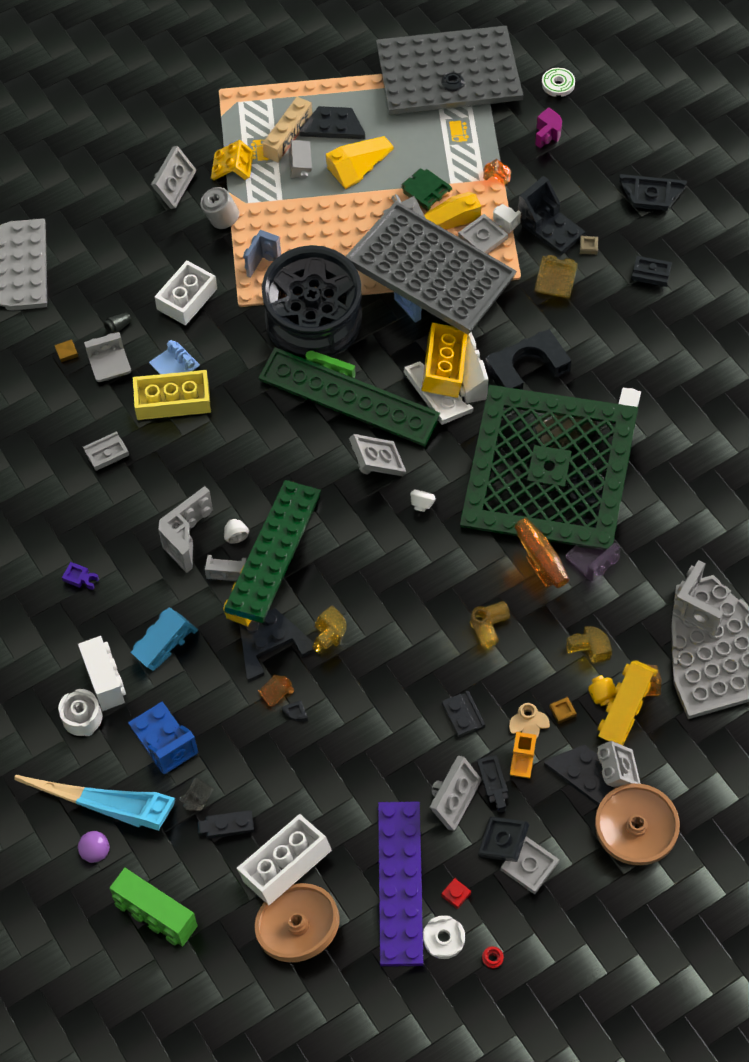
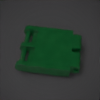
(425, 187)

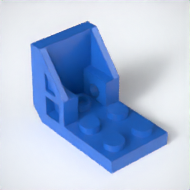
(164, 738)

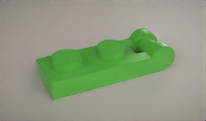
(331, 363)

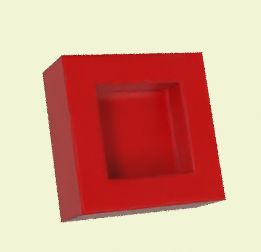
(456, 893)

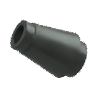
(116, 323)

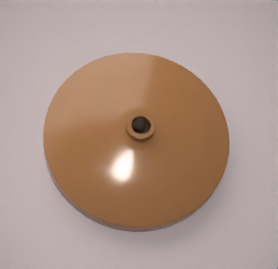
(640, 807)
(297, 923)

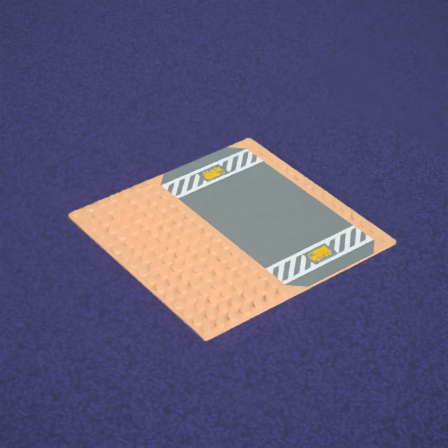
(318, 208)

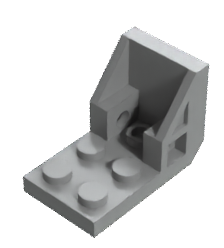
(176, 525)

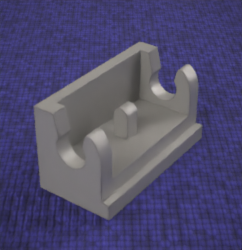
(300, 158)
(223, 569)

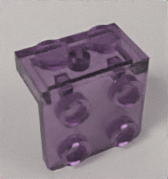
(593, 562)

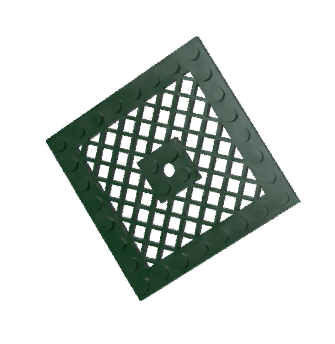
(570, 407)

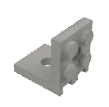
(692, 609)

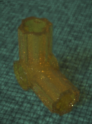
(484, 628)

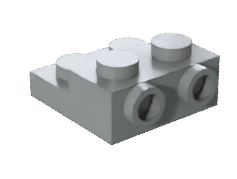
(617, 764)

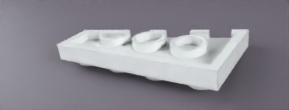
(449, 407)

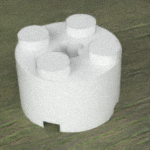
(80, 712)

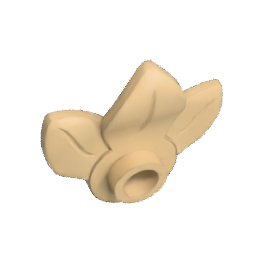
(529, 724)

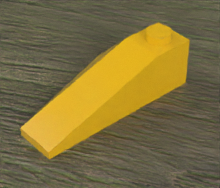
(354, 160)
(455, 211)

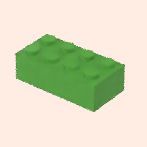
(153, 907)

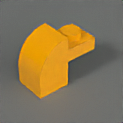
(523, 755)

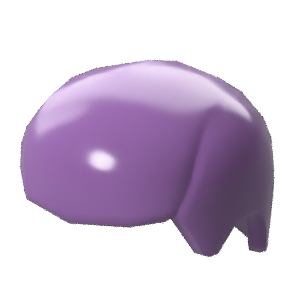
(93, 846)

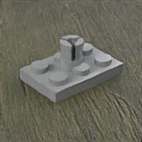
(173, 177)
(377, 455)
(455, 793)

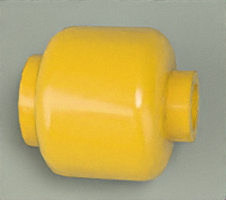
(602, 690)

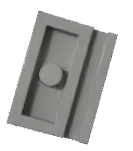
(106, 451)

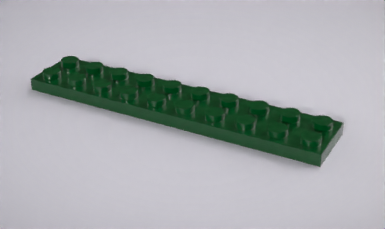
(350, 396)
(272, 552)

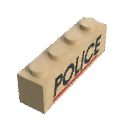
(287, 129)

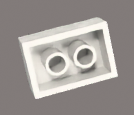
(186, 292)
(103, 672)

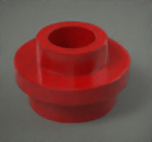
(492, 951)

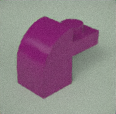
(550, 127)

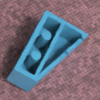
(162, 638)

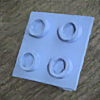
(174, 360)

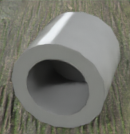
(219, 208)

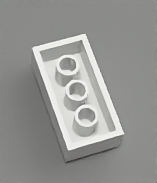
(284, 859)

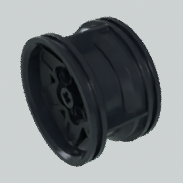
(299, 273)

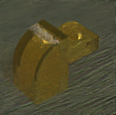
(332, 626)
(592, 640)

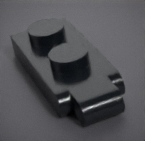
(226, 824)

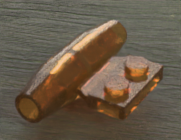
(541, 555)

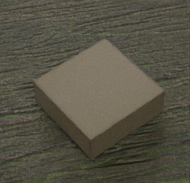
(588, 245)

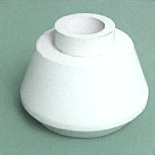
(422, 500)
(235, 531)

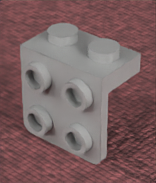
(107, 357)

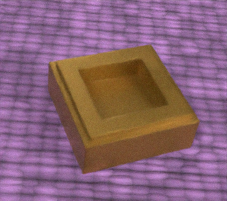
(66, 351)
(563, 710)

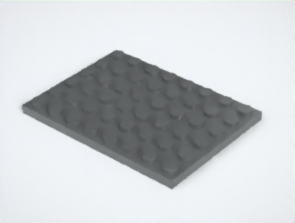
(417, 63)
(431, 267)

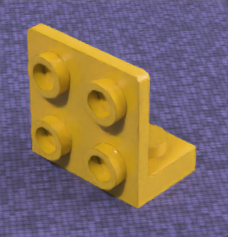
(235, 158)

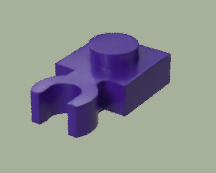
(78, 574)

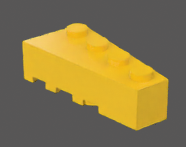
(627, 702)

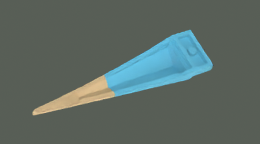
(131, 807)

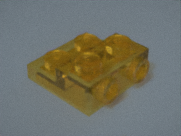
(556, 276)

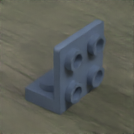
(262, 246)

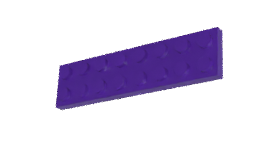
(400, 884)

